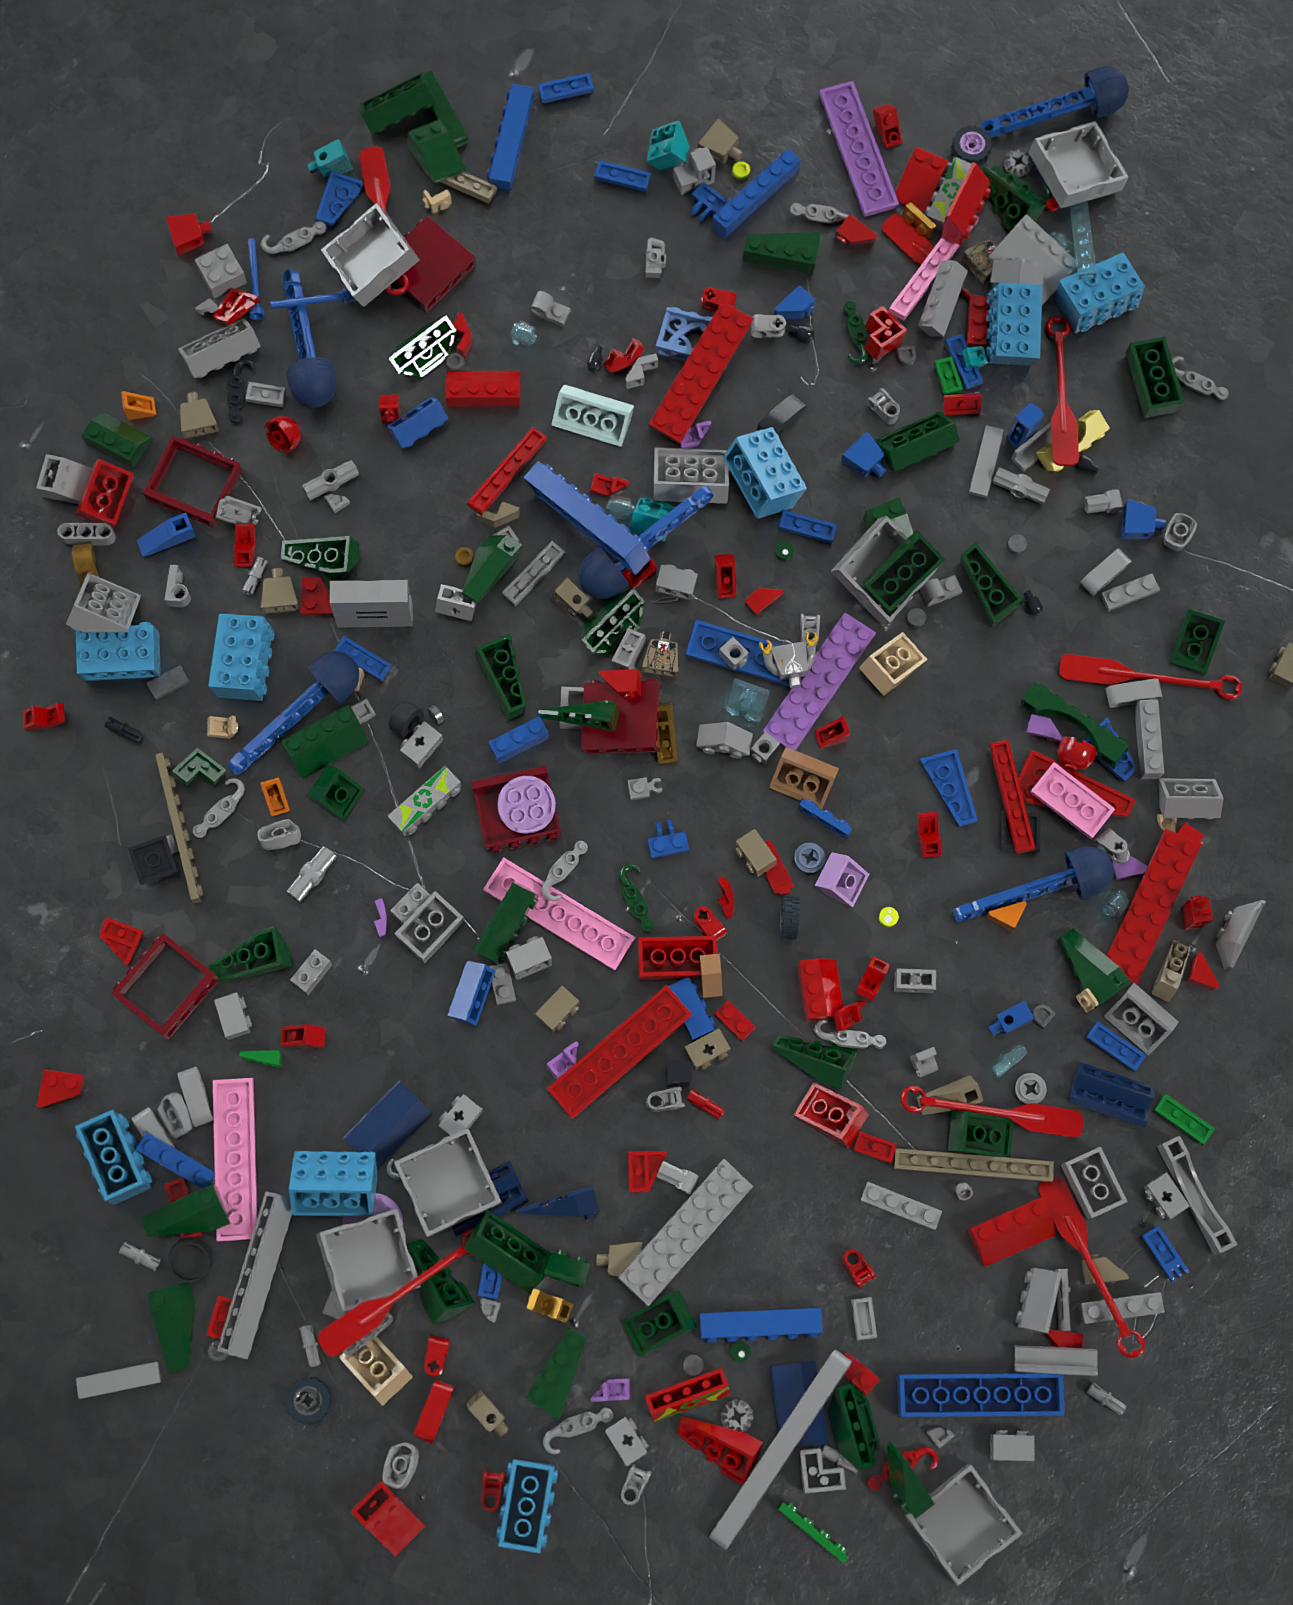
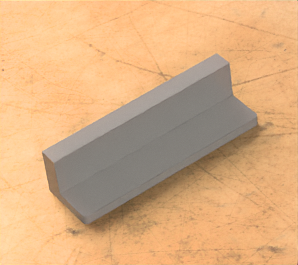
(1026, 455)
(1056, 1360)

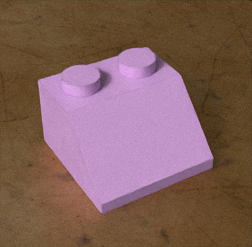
(842, 879)

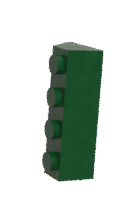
(397, 103)
(918, 440)
(325, 741)
(506, 922)
(508, 1251)

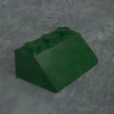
(116, 439)

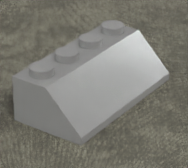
(219, 348)

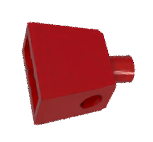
(187, 232)

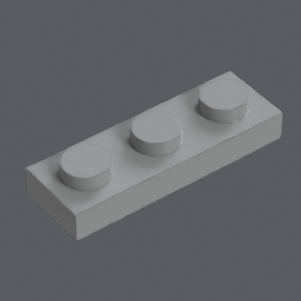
(1130, 592)

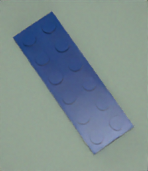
(709, 638)

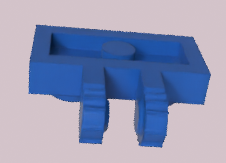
(709, 199)
(667, 844)

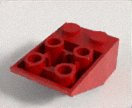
(388, 1518)

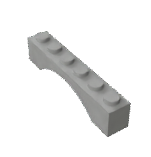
(1210, 1223)

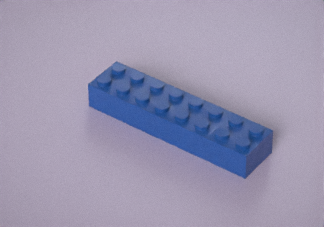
(588, 517)
(980, 1395)

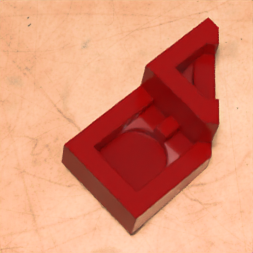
(606, 486)
(762, 598)
(727, 900)
(848, 1015)
(1065, 1339)

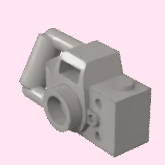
(654, 258)

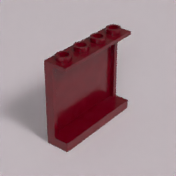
(439, 266)
(636, 723)
(494, 831)

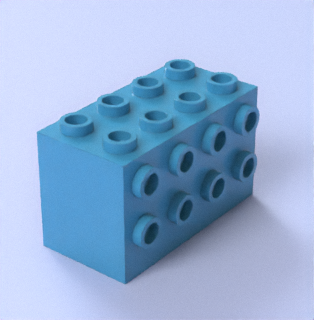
(1100, 298)
(1014, 324)
(764, 472)
(119, 653)
(241, 657)
(113, 1157)
(333, 1183)
(526, 1505)

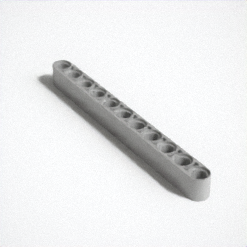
(780, 1450)

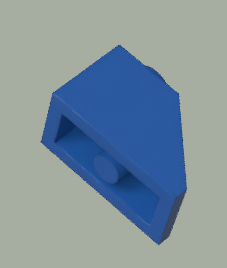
(796, 305)

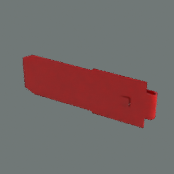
(778, 875)

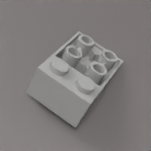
(62, 479)

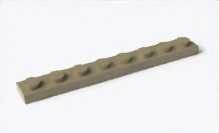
(181, 835)
(973, 1165)

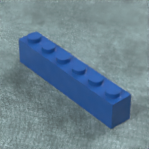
(511, 136)
(756, 193)
(760, 1323)

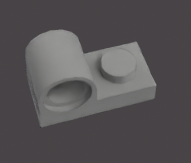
(547, 309)
(174, 588)
(937, 591)
(924, 1062)

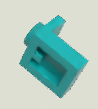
(975, 357)

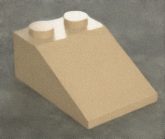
(892, 663)
(377, 1370)

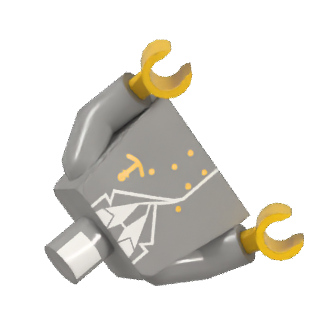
(790, 660)

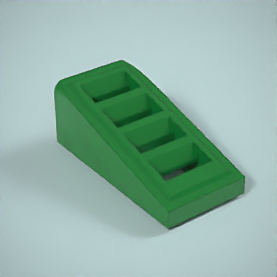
(266, 1057)

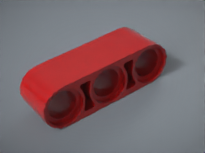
(433, 1411)

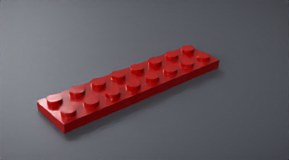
(701, 372)
(1152, 903)
(619, 1052)

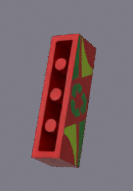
(688, 1395)

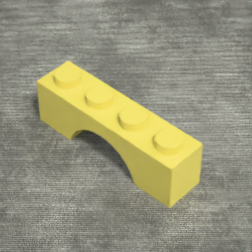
(1089, 427)

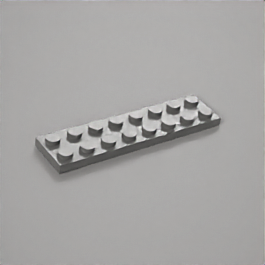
(685, 1232)

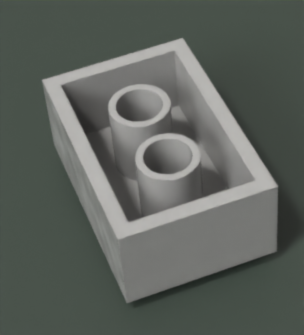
(429, 927)
(1094, 1183)

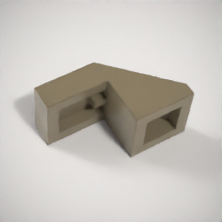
(505, 514)

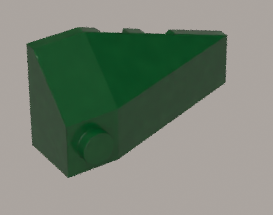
(594, 714)
(257, 956)
(1093, 967)
(825, 1063)
(191, 1214)
(441, 1293)
(173, 1320)

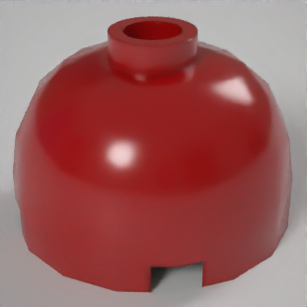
(283, 433)
(1075, 755)

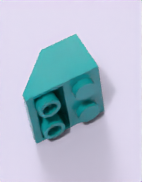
(668, 146)
(647, 514)

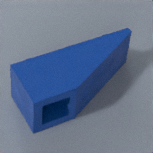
(166, 535)

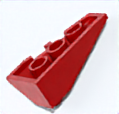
(729, 1449)

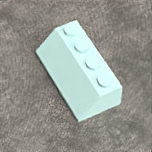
(592, 415)

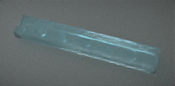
(1083, 241)

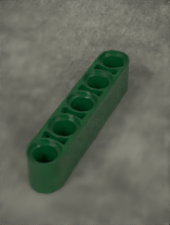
(444, 112)

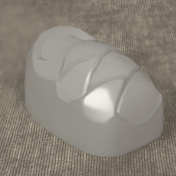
(1179, 531)
(279, 835)
(175, 1115)
(400, 1465)

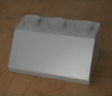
(1190, 798)
(1141, 1019)
(1038, 1300)

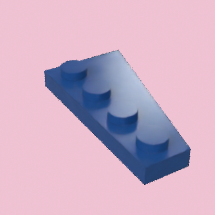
(949, 779)

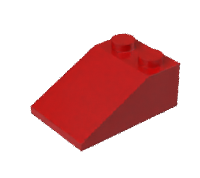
(920, 179)
(831, 1114)

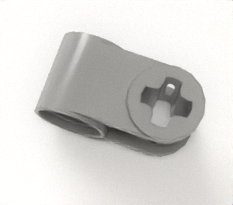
(766, 326)
(883, 403)
(811, 625)
(1113, 846)
(667, 1100)
(635, 1483)

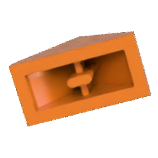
(137, 405)
(275, 796)
(1007, 916)

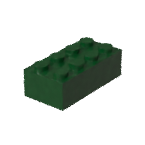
(1154, 377)
(903, 571)

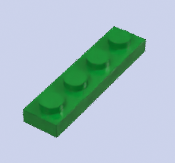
(806, 1525)

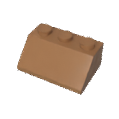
(803, 777)

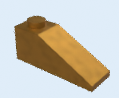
(666, 734)

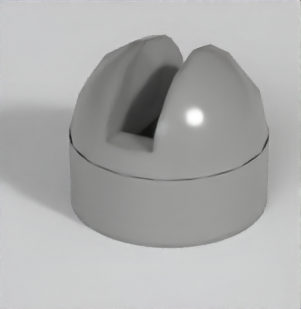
(964, 1191)

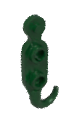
(1023, 185)
(857, 331)
(635, 899)

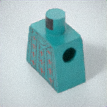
(330, 158)

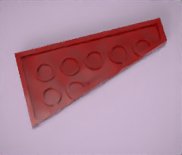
(1038, 764)

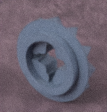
(805, 849)

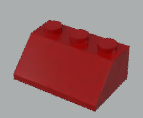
(819, 988)

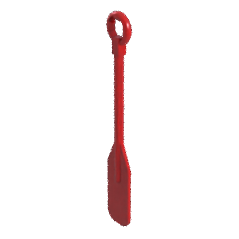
(378, 190)
(911, 242)
(1063, 422)
(1112, 672)
(1029, 1116)
(1074, 1230)
(370, 1313)

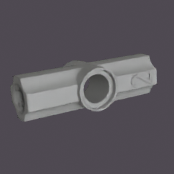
(341, 475)
(1021, 486)
(311, 874)

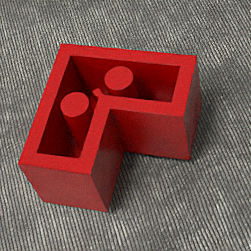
(885, 333)

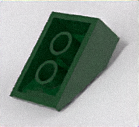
(435, 151)
(894, 511)
(1197, 640)
(980, 1134)
(567, 1269)
(659, 1323)
(906, 1485)

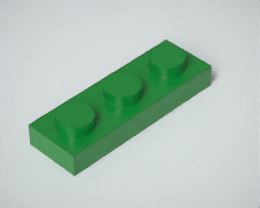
(1184, 1119)

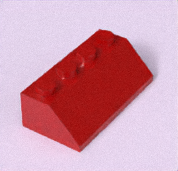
(966, 205)
(482, 388)
(673, 956)
(1013, 1231)

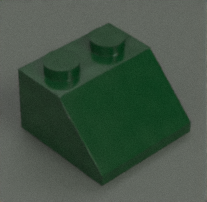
(335, 792)

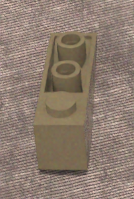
(1171, 971)
(963, 1091)

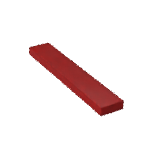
(506, 471)
(1012, 796)

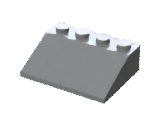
(1032, 243)
(684, 471)
(102, 607)

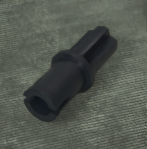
(123, 729)

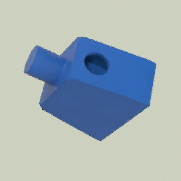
(865, 457)
(1140, 521)
(1019, 1014)

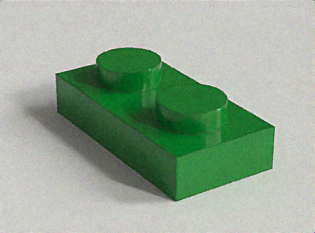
(948, 376)

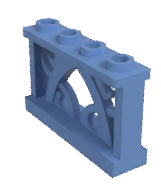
(672, 348)

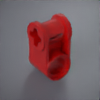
(717, 297)
(711, 925)
(858, 1269)
(436, 1351)
(492, 1488)

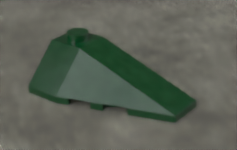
(1011, 201)
(324, 554)
(490, 563)

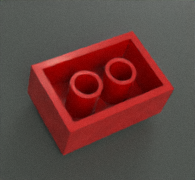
(104, 493)

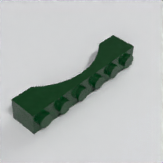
(1044, 703)

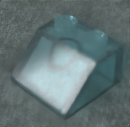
(747, 700)

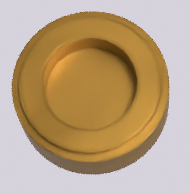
(464, 557)

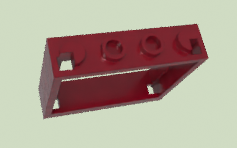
(199, 451)
(186, 1006)

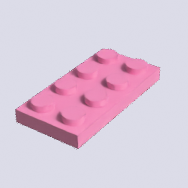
(1072, 800)

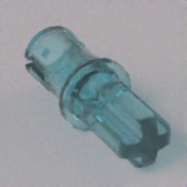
(1009, 1060)

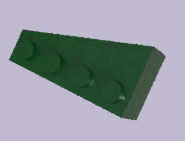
(783, 250)
(990, 585)
(502, 673)
(556, 1378)

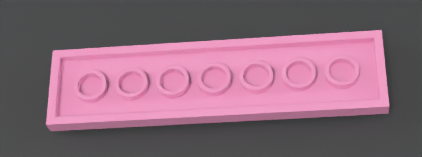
(565, 917)
(235, 1156)

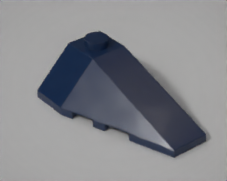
(575, 1205)

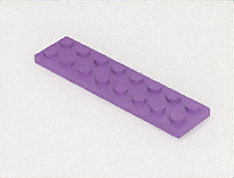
(858, 148)
(829, 670)

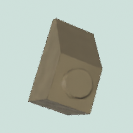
(1107, 1270)

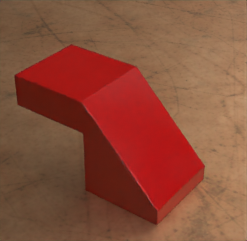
(462, 332)
(619, 360)
(245, 545)
(42, 717)
(928, 834)
(872, 978)

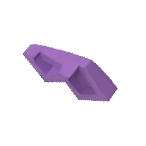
(695, 435)
(1043, 727)
(1128, 869)
(381, 924)
(563, 1061)
(613, 1390)

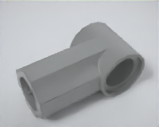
(1109, 502)
(681, 1179)

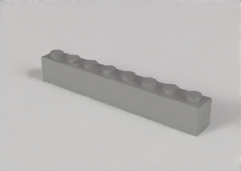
(256, 1276)

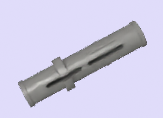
(1063, 1301)

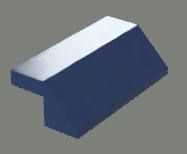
(1112, 1094)
(388, 1123)
(509, 1192)
(789, 1387)

